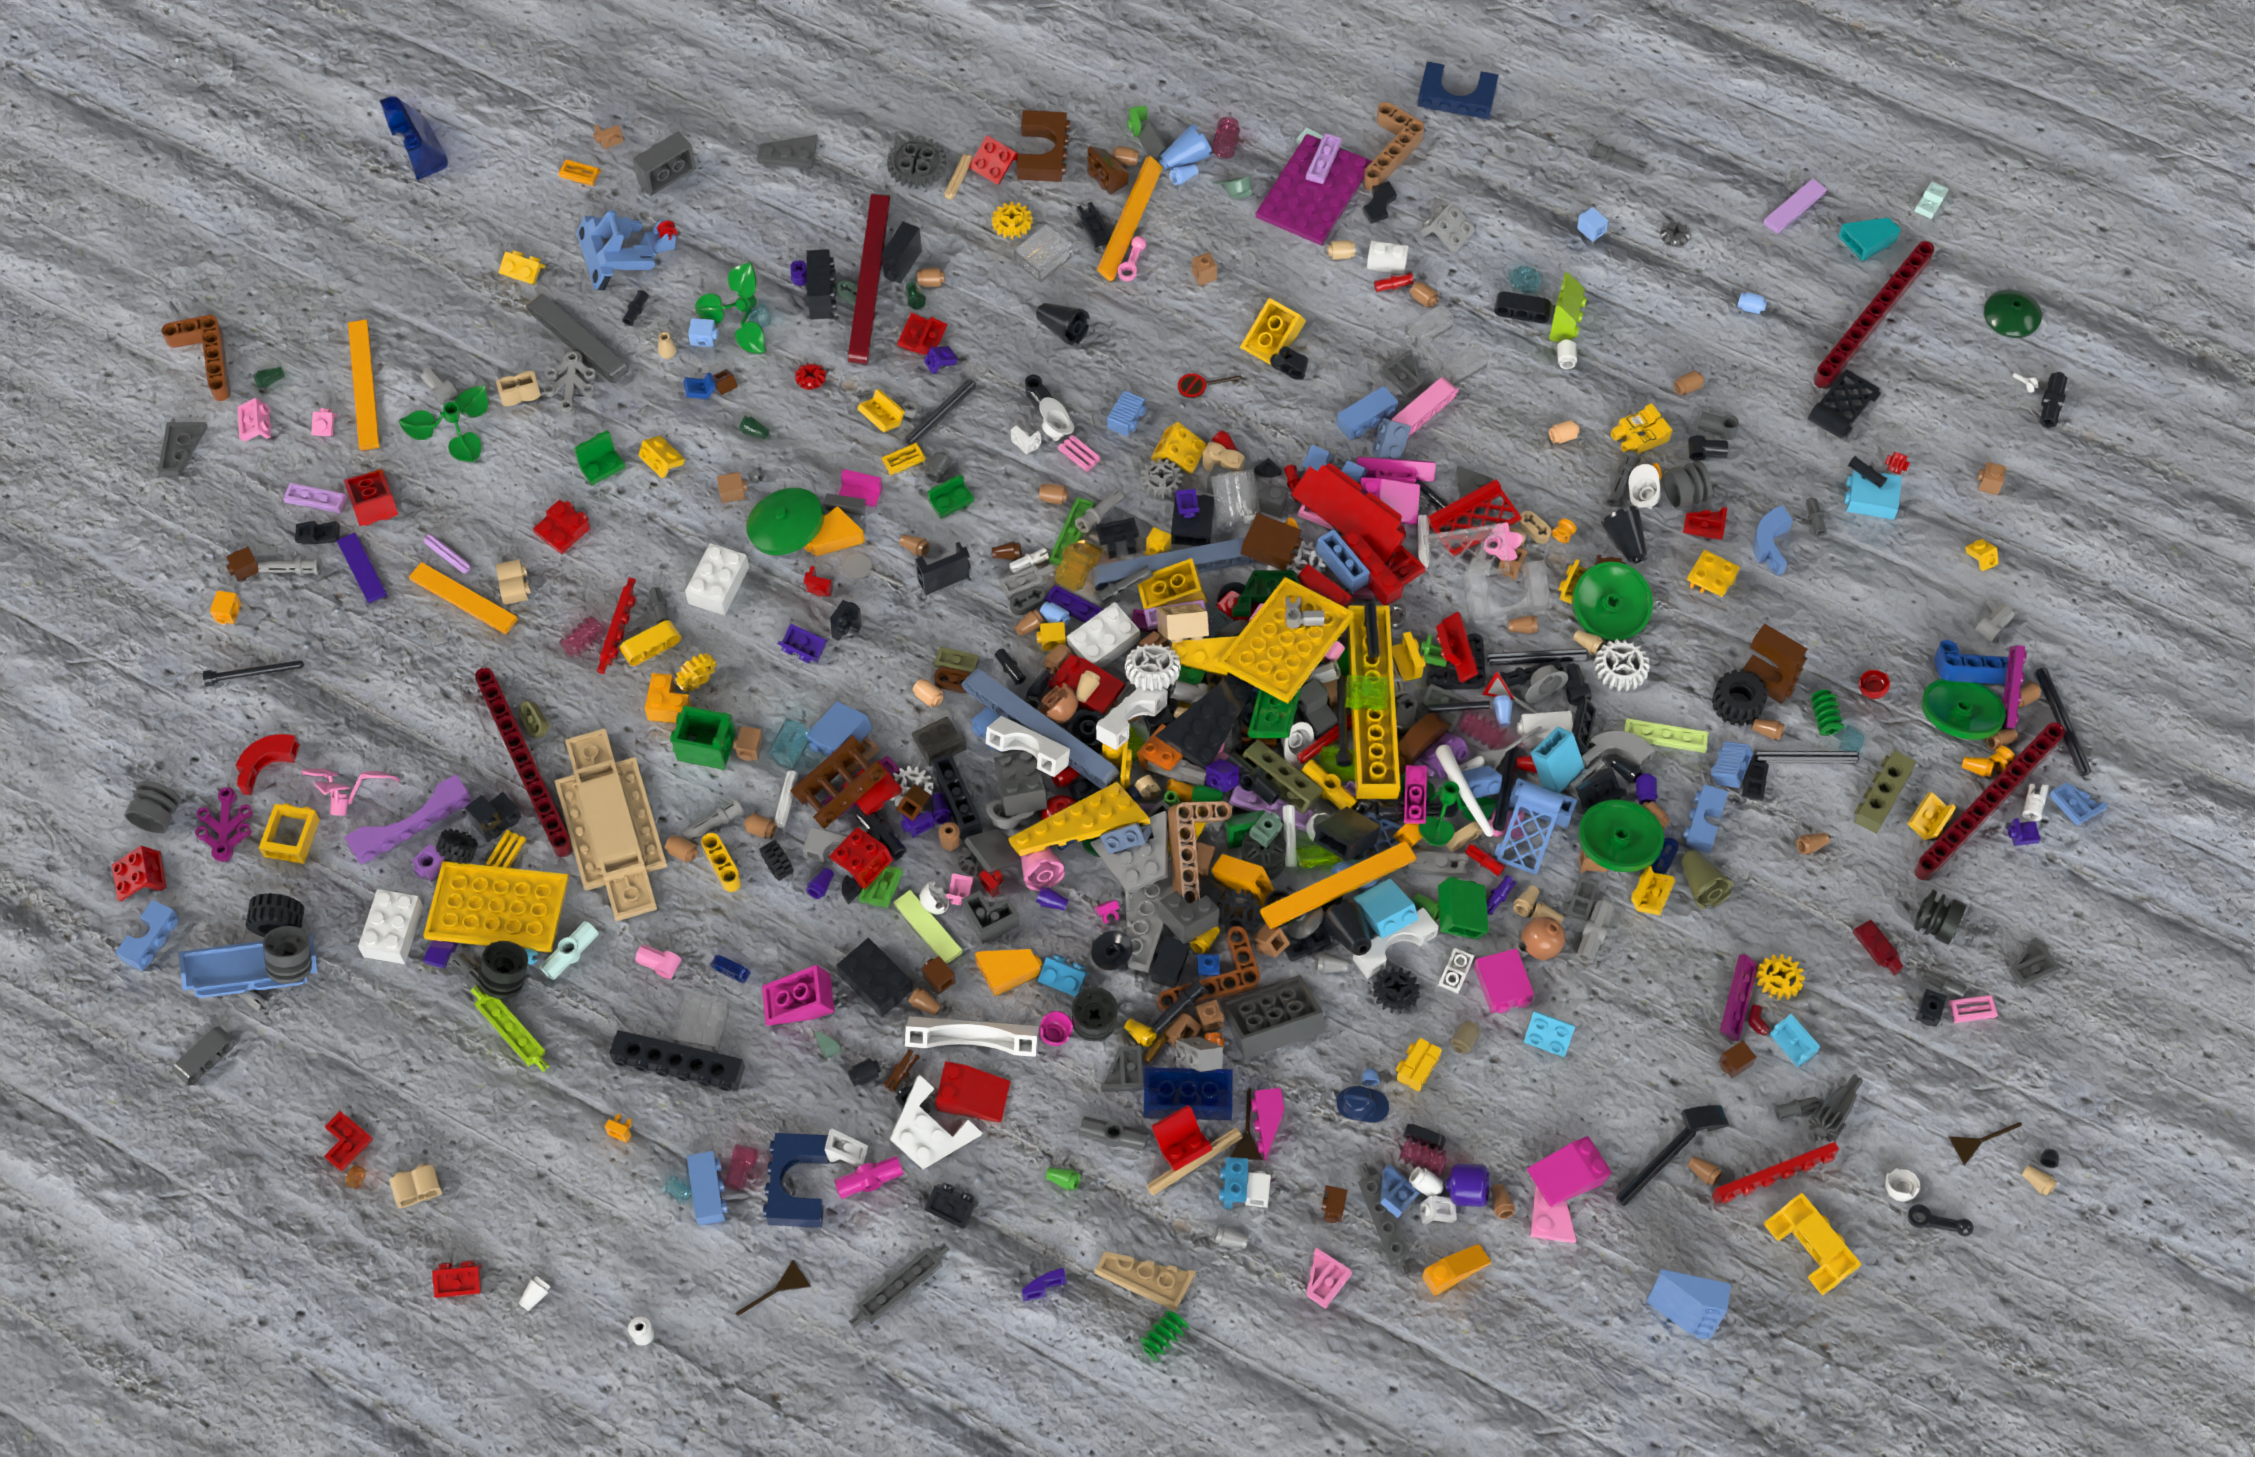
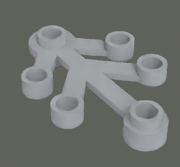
(569, 380)

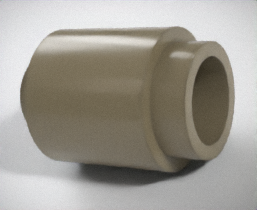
(1465, 1037)

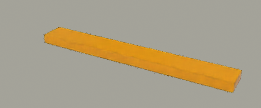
(1129, 218)
(363, 385)
(1337, 885)

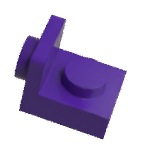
(922, 823)
(2023, 832)

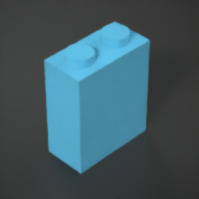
(1869, 499)
(1557, 759)
(1386, 908)

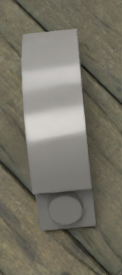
(1618, 744)

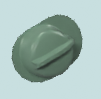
(1237, 187)

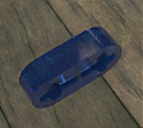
(1668, 858)
(730, 968)

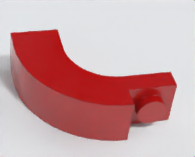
(261, 753)

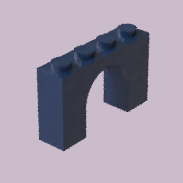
(1475, 104)
(789, 1151)

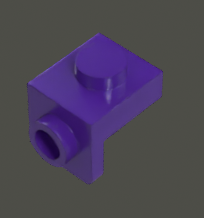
(940, 357)
(1187, 503)

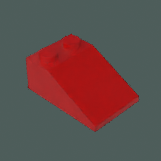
(370, 497)
(1317, 582)
(1104, 694)
(971, 1093)

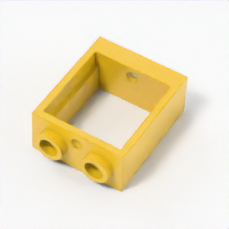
(287, 852)

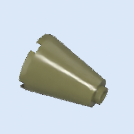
(1705, 880)

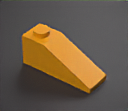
(1455, 1268)

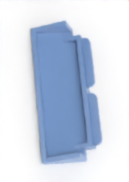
(230, 969)

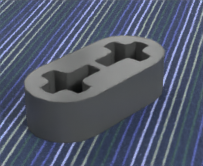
(1027, 600)

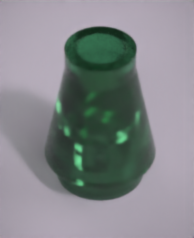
(915, 297)
(267, 377)
(753, 428)

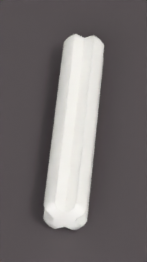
(1423, 529)
(786, 799)
(1289, 835)

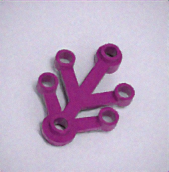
(225, 827)

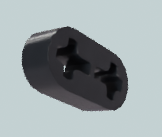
(1425, 1135)

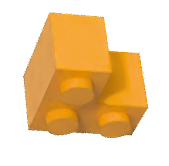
(661, 700)

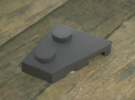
(2033, 965)

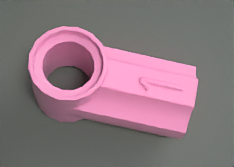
(663, 963)

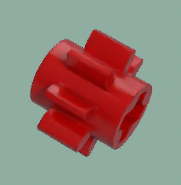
(1897, 463)

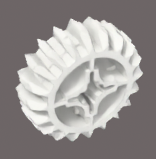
(1152, 667)
(1623, 671)

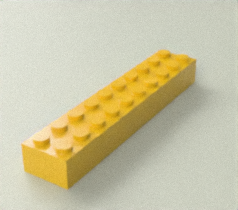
(1372, 730)

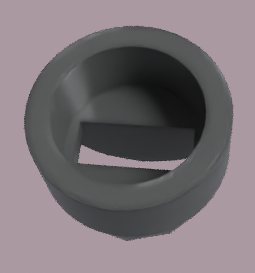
(756, 475)

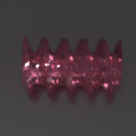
(1226, 137)
(582, 635)
(1482, 730)
(1423, 1156)

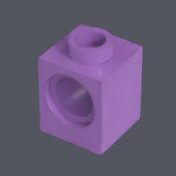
(426, 856)

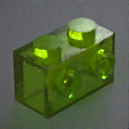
(1366, 692)

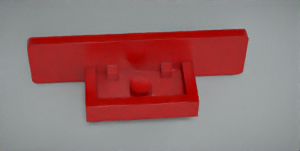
(1456, 646)

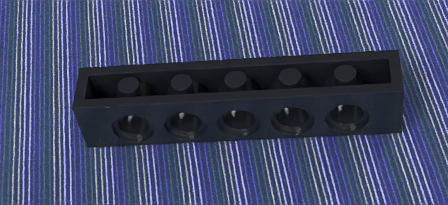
(627, 1042)

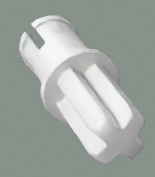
(1029, 560)

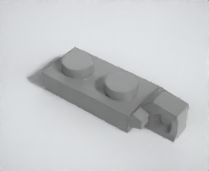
(1026, 579)

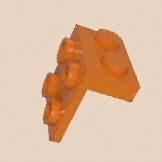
(1158, 753)

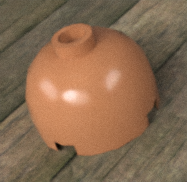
(1059, 704)
(1543, 938)

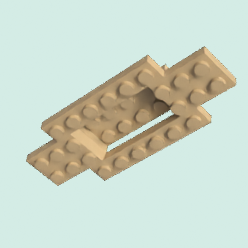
(603, 827)

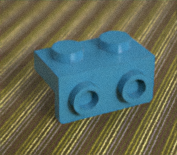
(1063, 975)
(1235, 1177)

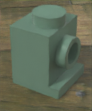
(1266, 835)

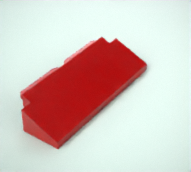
(1343, 506)

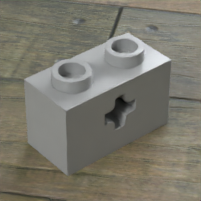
(1199, 1054)

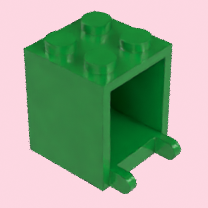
(713, 741)

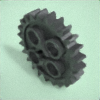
(904, 158)

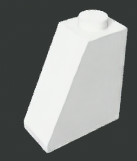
(1548, 721)

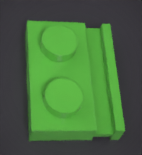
(882, 889)

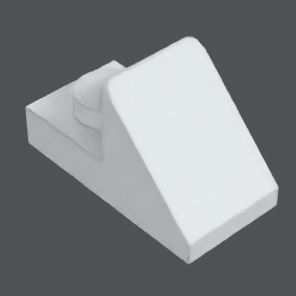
(845, 1148)

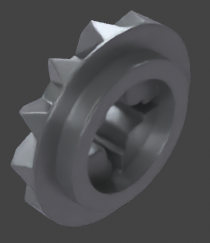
(1680, 239)
(966, 865)

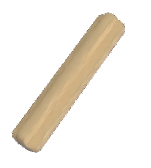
(958, 176)

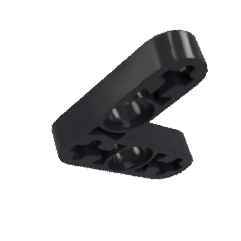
(1470, 683)

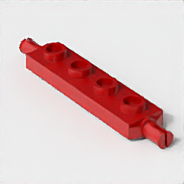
(616, 629)

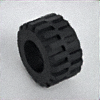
(1744, 684)
(273, 911)

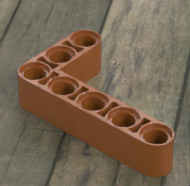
(209, 333)
(1216, 982)

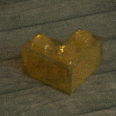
(1076, 564)

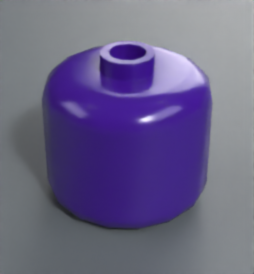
(1469, 1185)

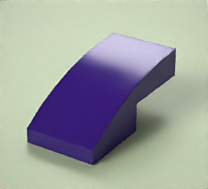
(439, 953)
(1037, 1287)

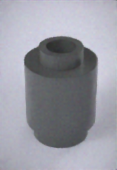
(937, 466)

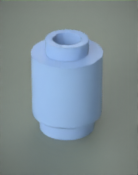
(1752, 302)
(1053, 613)

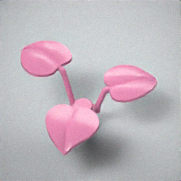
(339, 801)

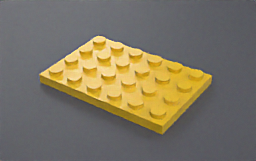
(1280, 656)
(496, 905)

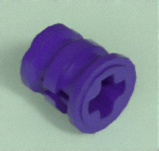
(798, 273)

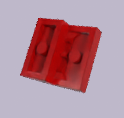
(921, 334)
(878, 794)

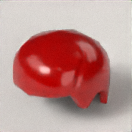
(1874, 684)

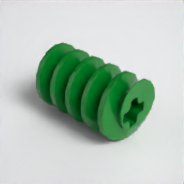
(1826, 712)
(1162, 1333)

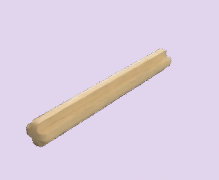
(1170, 1176)

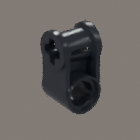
(1291, 362)

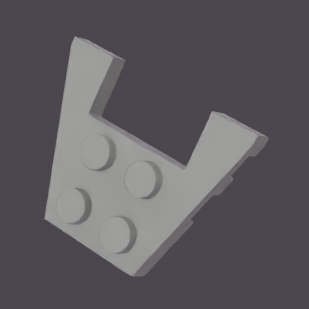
(1143, 863)

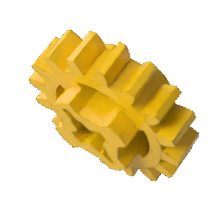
(1011, 220)
(696, 672)
(1780, 976)

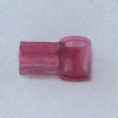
(742, 1161)

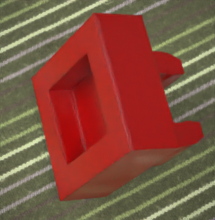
(991, 882)

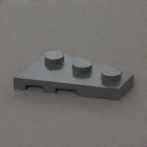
(791, 152)
(178, 446)

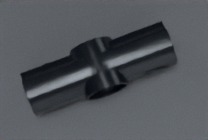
(2053, 400)
(1255, 780)
(882, 832)

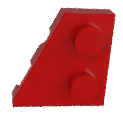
(1706, 523)
(1405, 566)

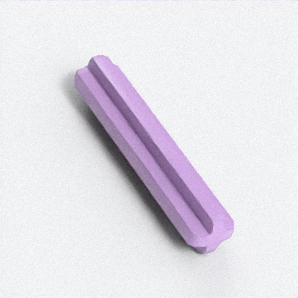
(447, 553)

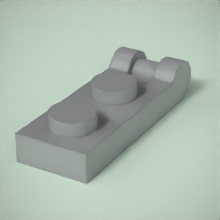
(1439, 864)

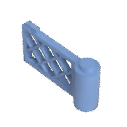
(1538, 800)
(1388, 825)

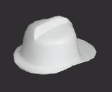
(1055, 419)
(1644, 486)
(1300, 737)

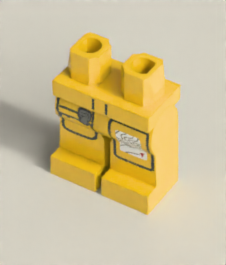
(1642, 430)

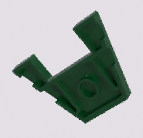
(1259, 588)

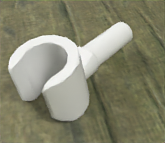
(2030, 382)

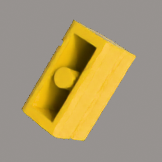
(1419, 1064)

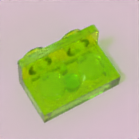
(1328, 763)
(1315, 855)

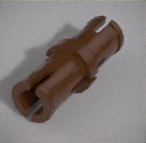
(901, 1070)

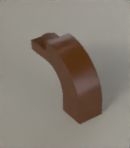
(1419, 737)

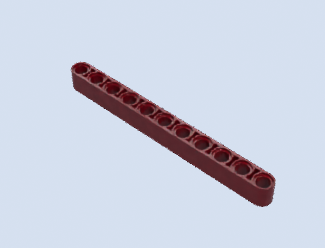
(869, 279)
(1873, 315)
(526, 768)
(1985, 807)

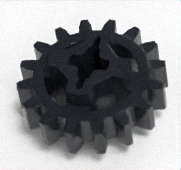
(1233, 903)
(1403, 983)

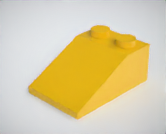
(1272, 330)
(1172, 586)

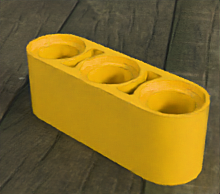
(650, 643)
(724, 870)

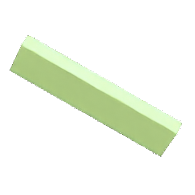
(1668, 735)
(927, 927)

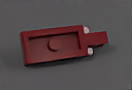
(1878, 946)

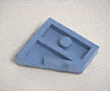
(2076, 803)
(1396, 1191)

